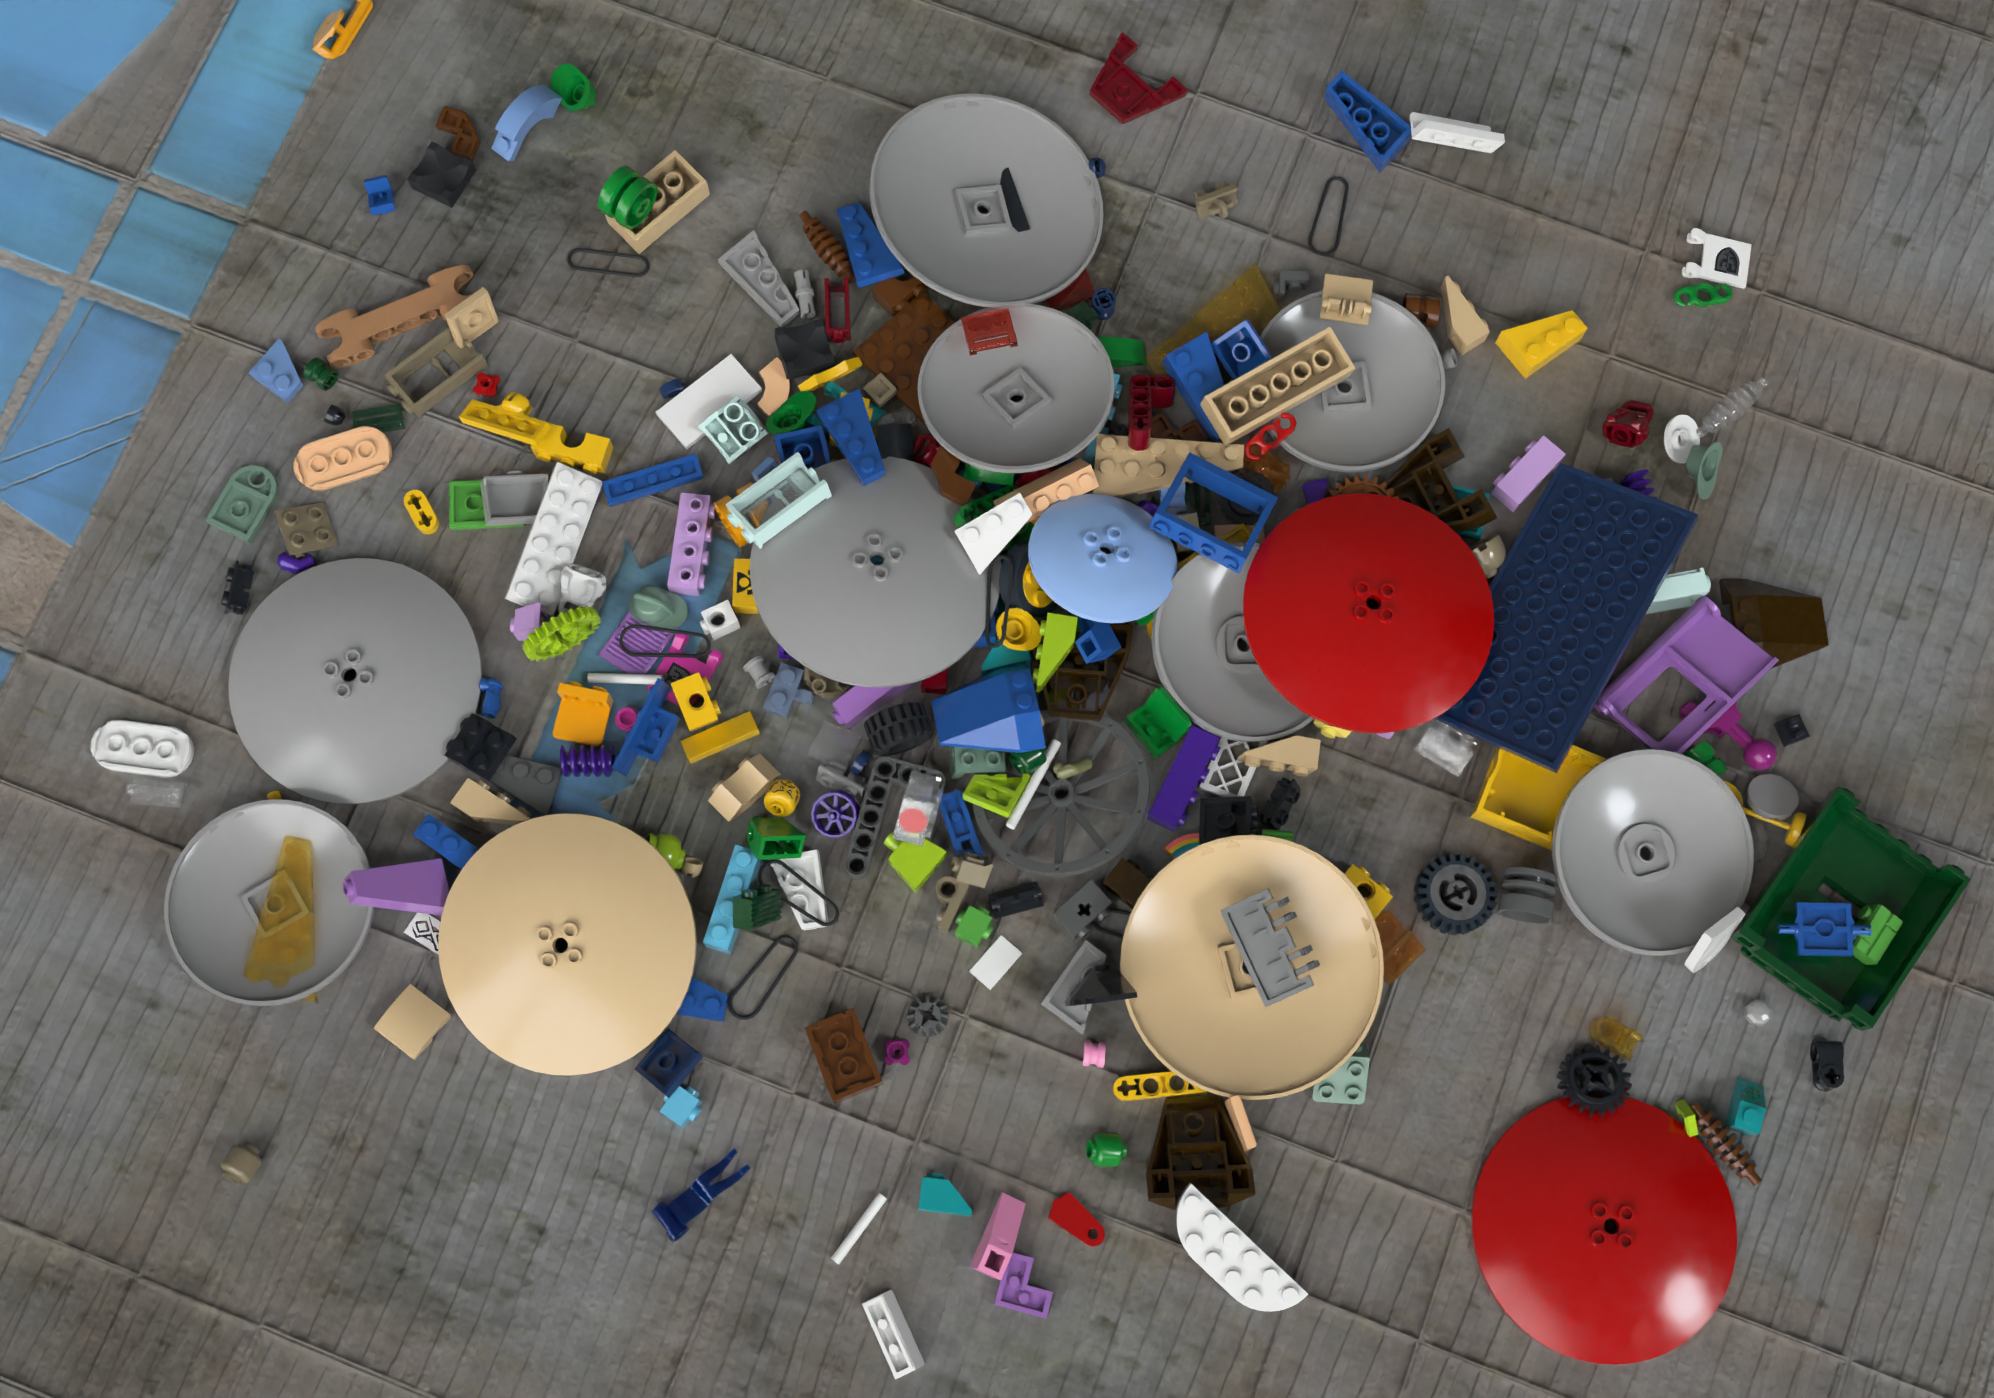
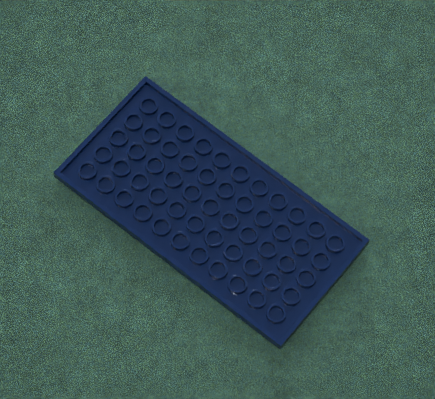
(1567, 611)

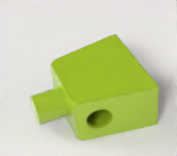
(914, 862)

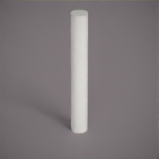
(623, 678)
(859, 1228)

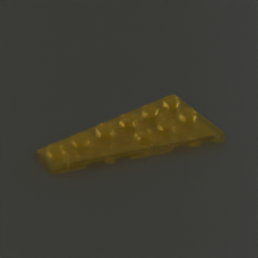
(1242, 300)

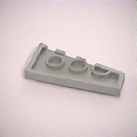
(755, 273)

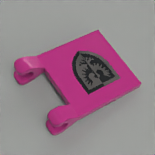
(678, 668)

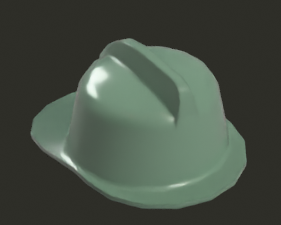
(1703, 467)
(658, 607)

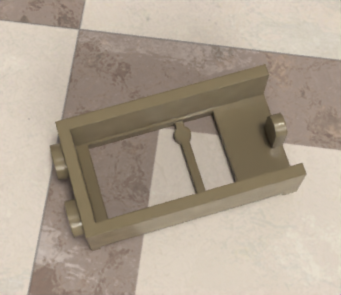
(466, 358)

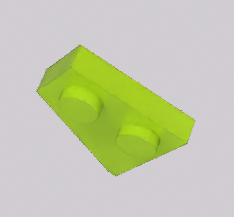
(996, 792)

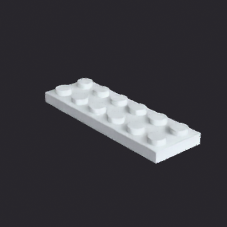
(554, 537)

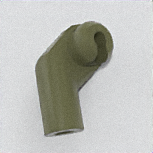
(1065, 771)

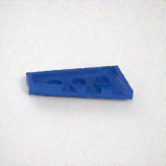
(867, 250)

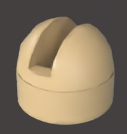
(692, 866)

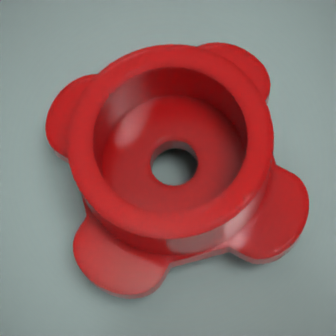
(491, 389)

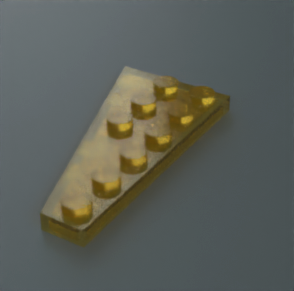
(287, 924)

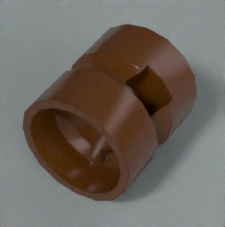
(1424, 309)

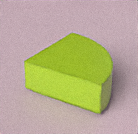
(1688, 1116)

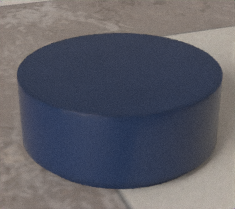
(672, 388)
(860, 762)

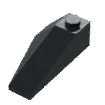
(1101, 986)

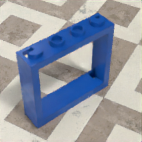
(1226, 486)

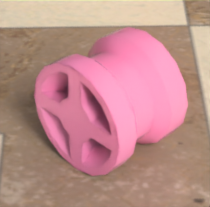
(1094, 1053)

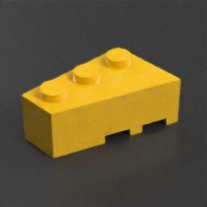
(1540, 341)

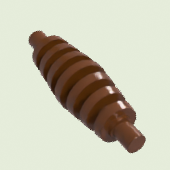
(827, 246)
(1725, 1144)

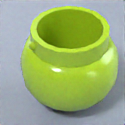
(669, 847)

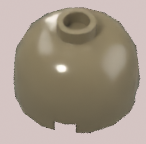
(1490, 554)

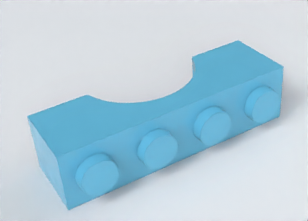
(738, 877)

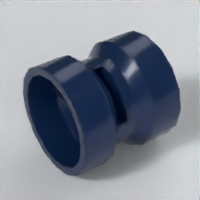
(1103, 309)

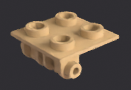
(1346, 299)

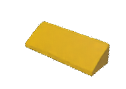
(720, 737)

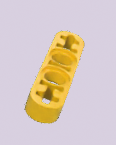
(1163, 1090)

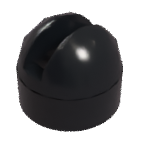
(335, 415)

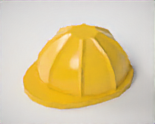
(1021, 630)

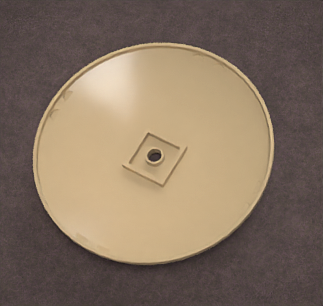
(624, 933)
(1202, 1007)

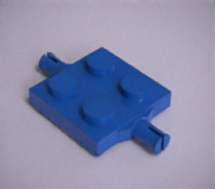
(1824, 929)

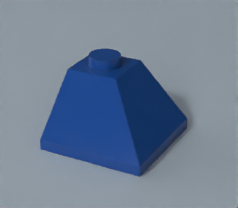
(1241, 349)

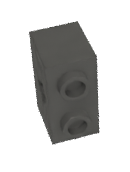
(1087, 897)

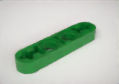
(985, 503)

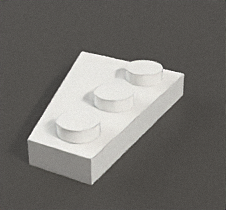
(993, 530)

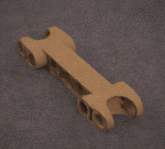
(368, 329)

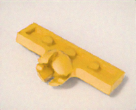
(507, 419)

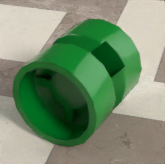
(1704, 754)

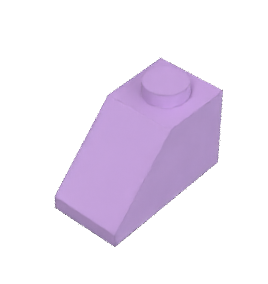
(527, 619)

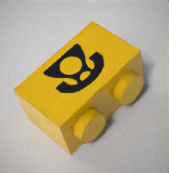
(743, 598)

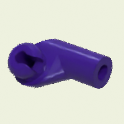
(293, 564)

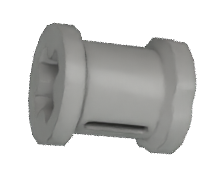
(759, 672)

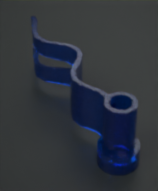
(695, 1198)

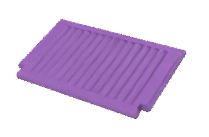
(635, 641)

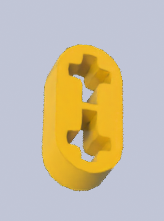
(425, 509)

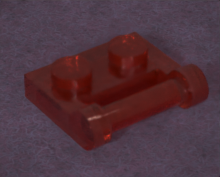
(989, 326)

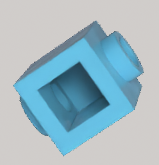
(682, 1106)

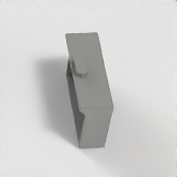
(512, 497)

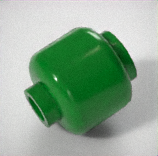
(1106, 1149)

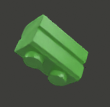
(1884, 928)

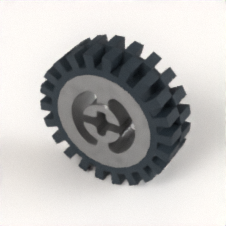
(1467, 916)

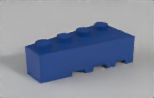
(1195, 376)

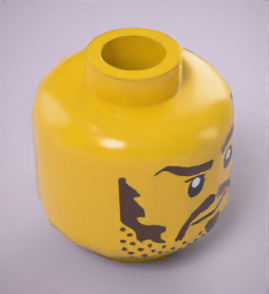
(782, 797)

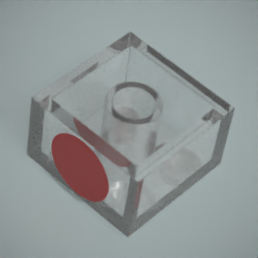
(918, 808)

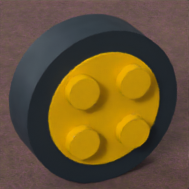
(1025, 589)

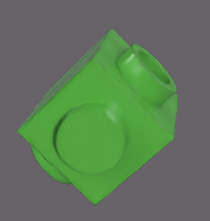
(974, 925)

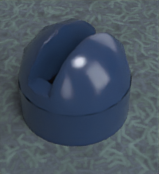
(1102, 166)

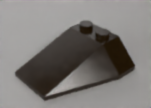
(1776, 618)
(1197, 1148)

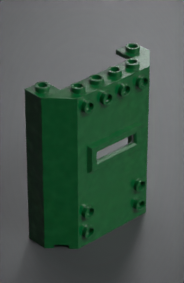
(1867, 869)

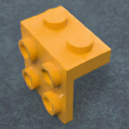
(582, 714)

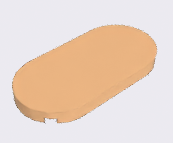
(342, 458)

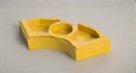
(836, 372)

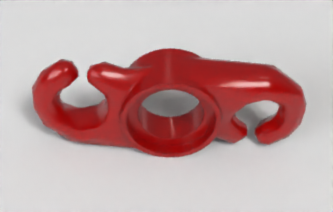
(1282, 434)

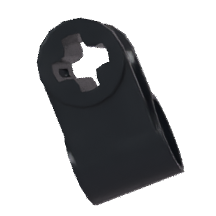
(1828, 1060)

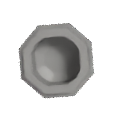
(1757, 1012)

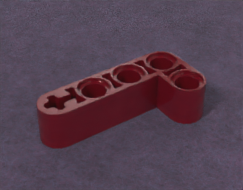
(1143, 394)

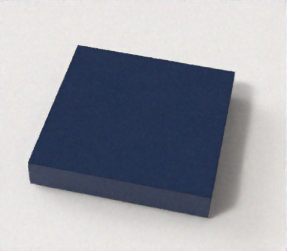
(668, 1062)

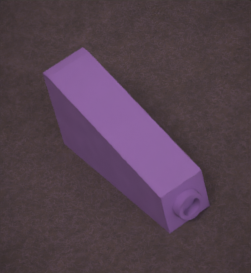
(863, 701)
(403, 887)

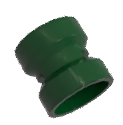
(318, 371)

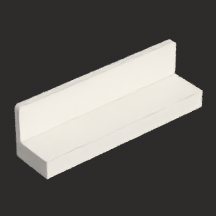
(1454, 133)

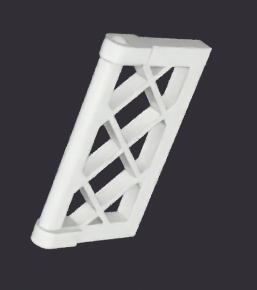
(1213, 766)

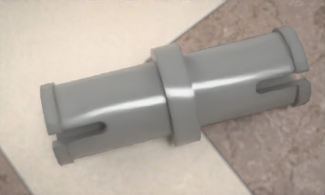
(804, 294)

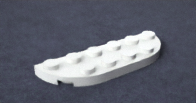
(1232, 1256)

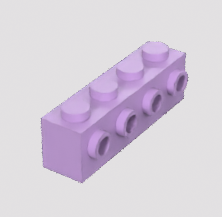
(690, 544)

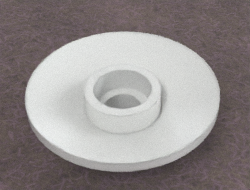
(1680, 437)

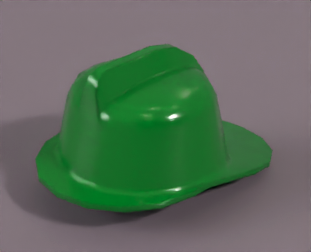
(573, 87)
(792, 413)

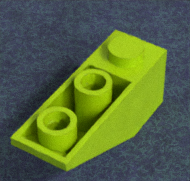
(1057, 644)

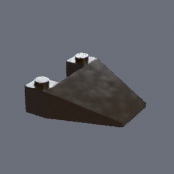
(1422, 481)
(1081, 688)

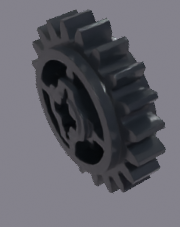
(1600, 1087)

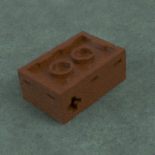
(843, 1056)

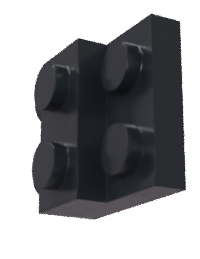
(479, 746)
(1226, 817)

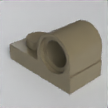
(947, 916)

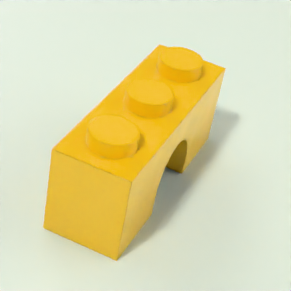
(591, 455)

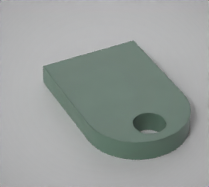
(244, 505)

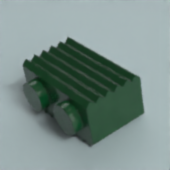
(756, 907)

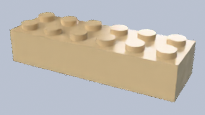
(1277, 386)

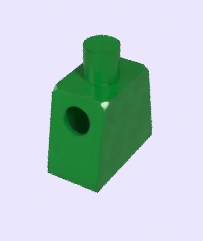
(774, 838)

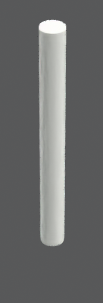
(1032, 786)

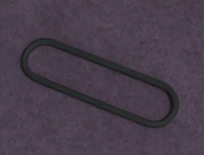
(608, 271)

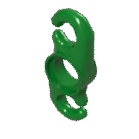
(1714, 297)

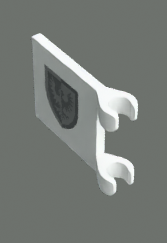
(1721, 259)

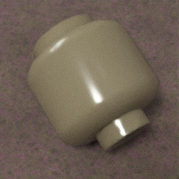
(241, 1164)

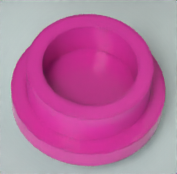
(626, 718)

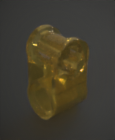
(1619, 1040)

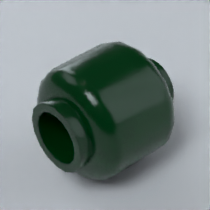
(1028, 761)

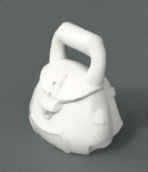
(580, 586)

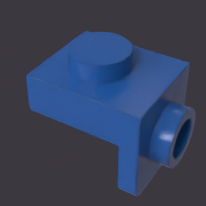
(380, 195)

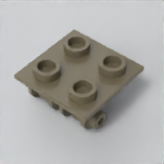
(306, 529)

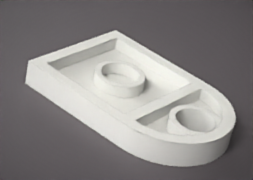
(1713, 940)

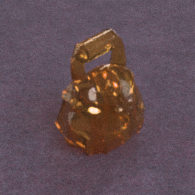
(1271, 466)

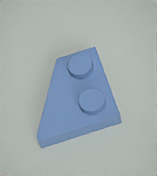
(278, 372)

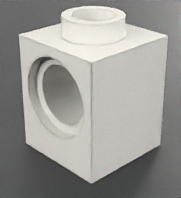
(720, 610)

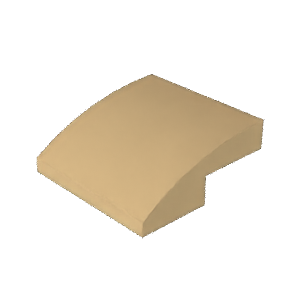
(412, 1021)

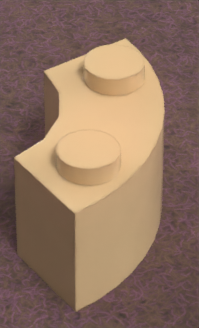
(743, 787)

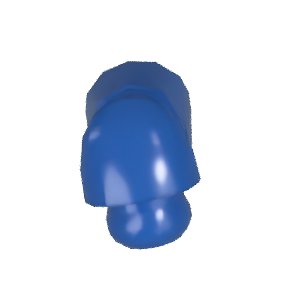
(492, 700)

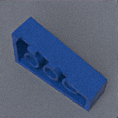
(1368, 120)

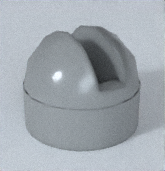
(1449, 358)

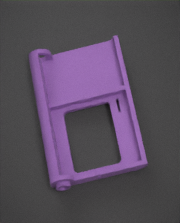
(1707, 654)

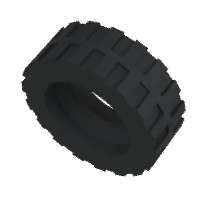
(1238, 513)

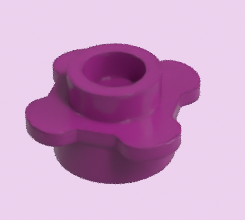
(902, 1057)

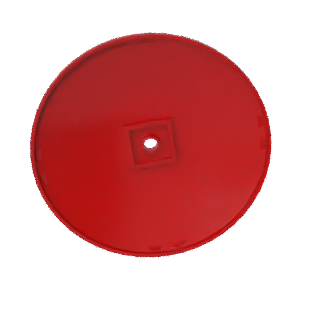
(1359, 663)
(1546, 1244)

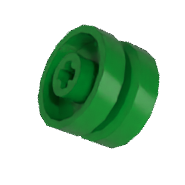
(627, 197)

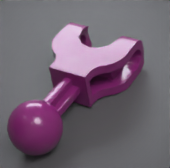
(1757, 752)

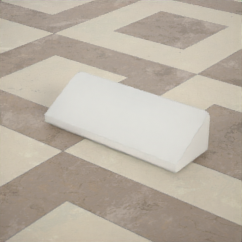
(893, 1334)

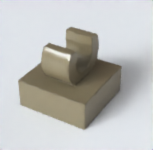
(880, 390)

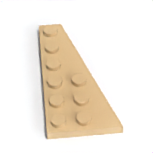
(1127, 471)

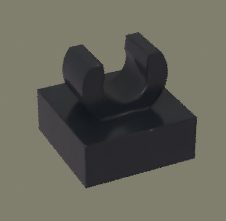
(1791, 730)

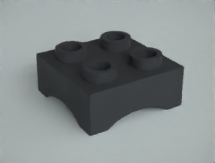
(442, 174)
(804, 349)

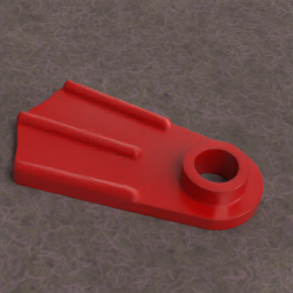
(1075, 1219)

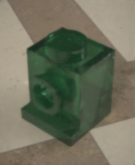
(1083, 314)

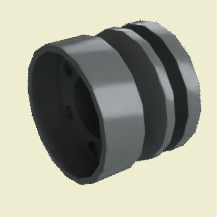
(1528, 895)

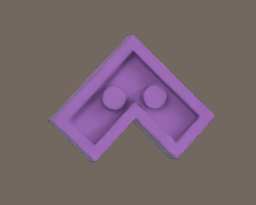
(1016, 1294)

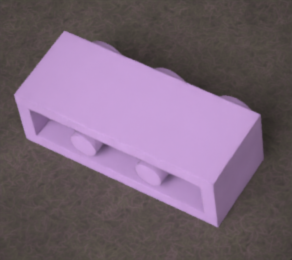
(1527, 472)

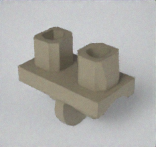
(1216, 202)

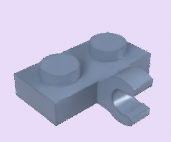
(786, 691)

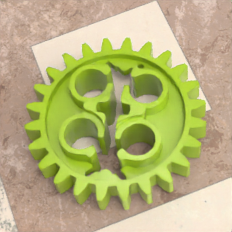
(561, 633)

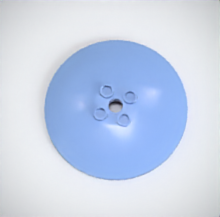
(1096, 584)

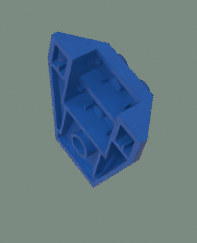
(992, 713)

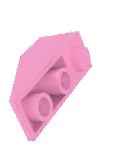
(999, 1237)

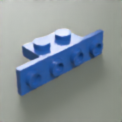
(650, 731)

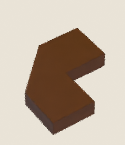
(458, 123)
(1163, 429)
(951, 484)

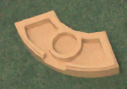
(776, 387)

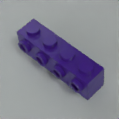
(1183, 778)

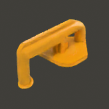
(346, 32)

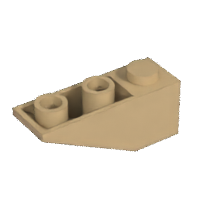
(1462, 322)
(1293, 754)
(483, 806)

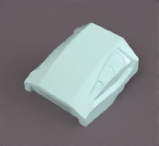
(733, 429)

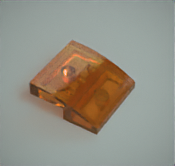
(1398, 946)

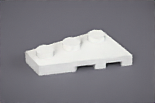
(798, 893)

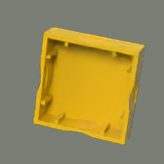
(1527, 797)

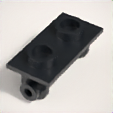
(238, 579)
(1287, 794)
(1016, 900)

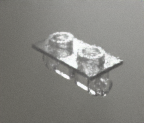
(156, 793)

